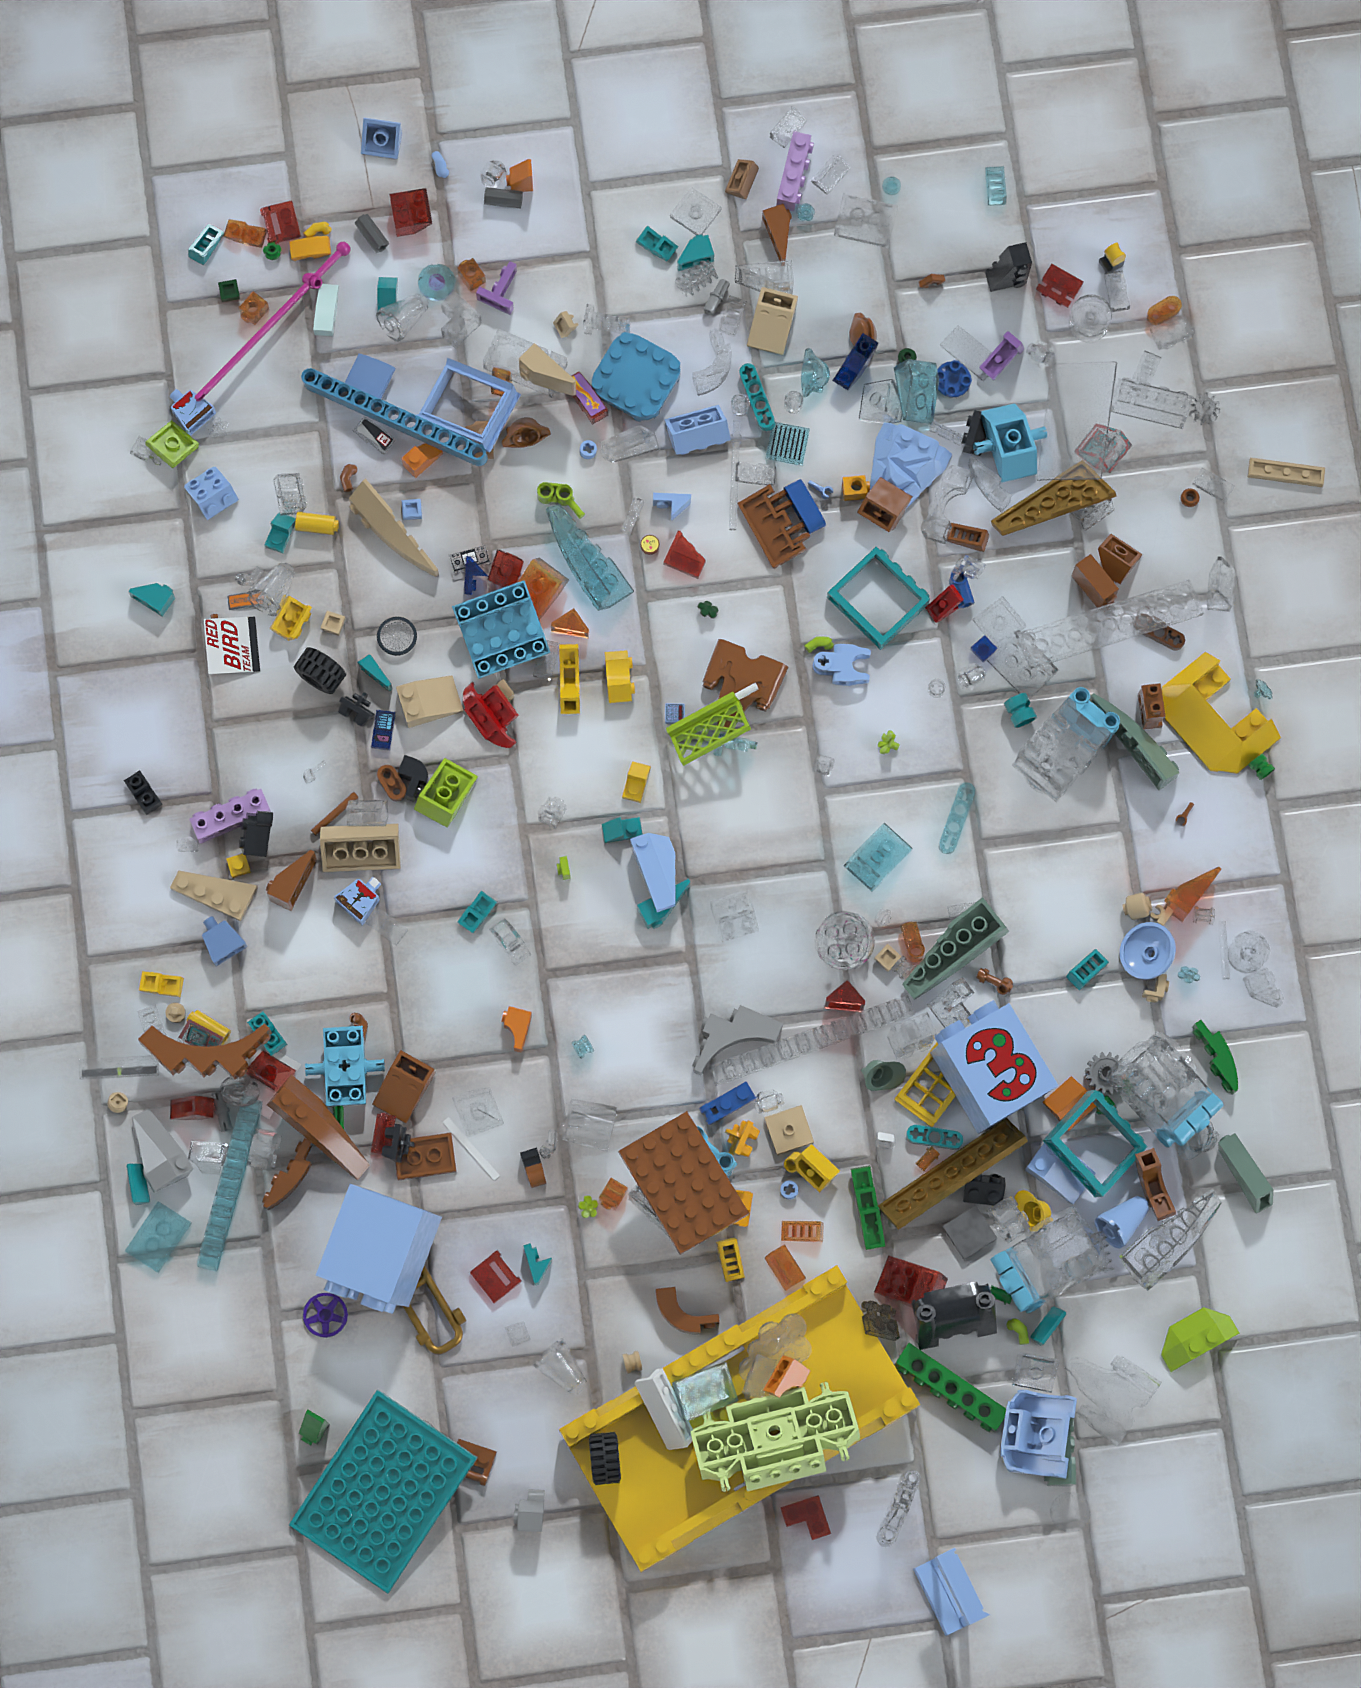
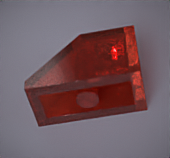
(191, 1108)

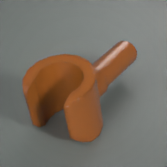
(1184, 815)

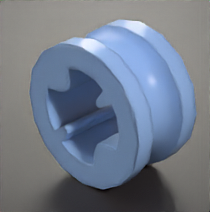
(585, 454)
(785, 1185)

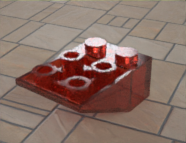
(907, 1281)

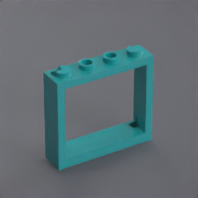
(857, 619)
(1069, 1159)

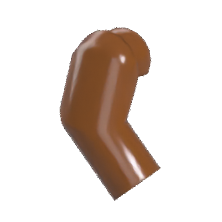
(345, 476)
(358, 1020)

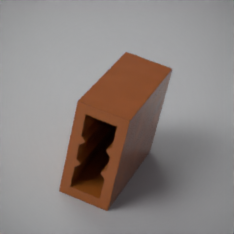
(1095, 582)

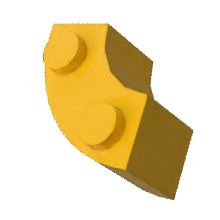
(618, 676)

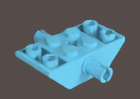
(1010, 442)
(343, 1047)

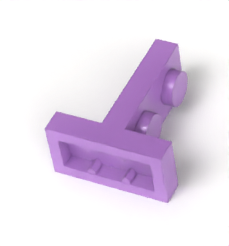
(499, 289)
(1002, 355)

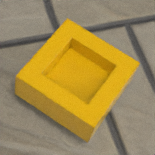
(238, 865)

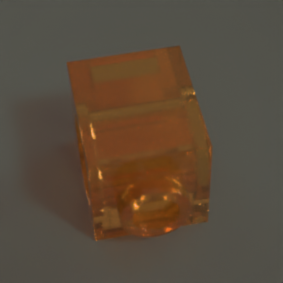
(474, 281)
(253, 300)
(612, 1194)

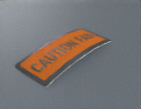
(238, 601)

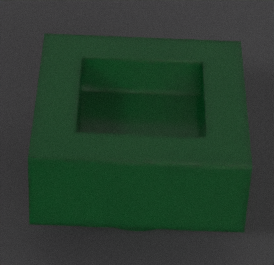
(229, 290)

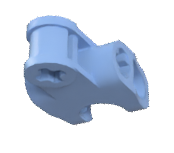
(839, 664)

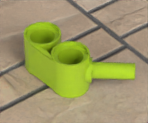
(556, 489)

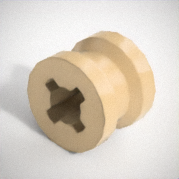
(632, 1362)

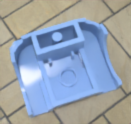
(1037, 1433)

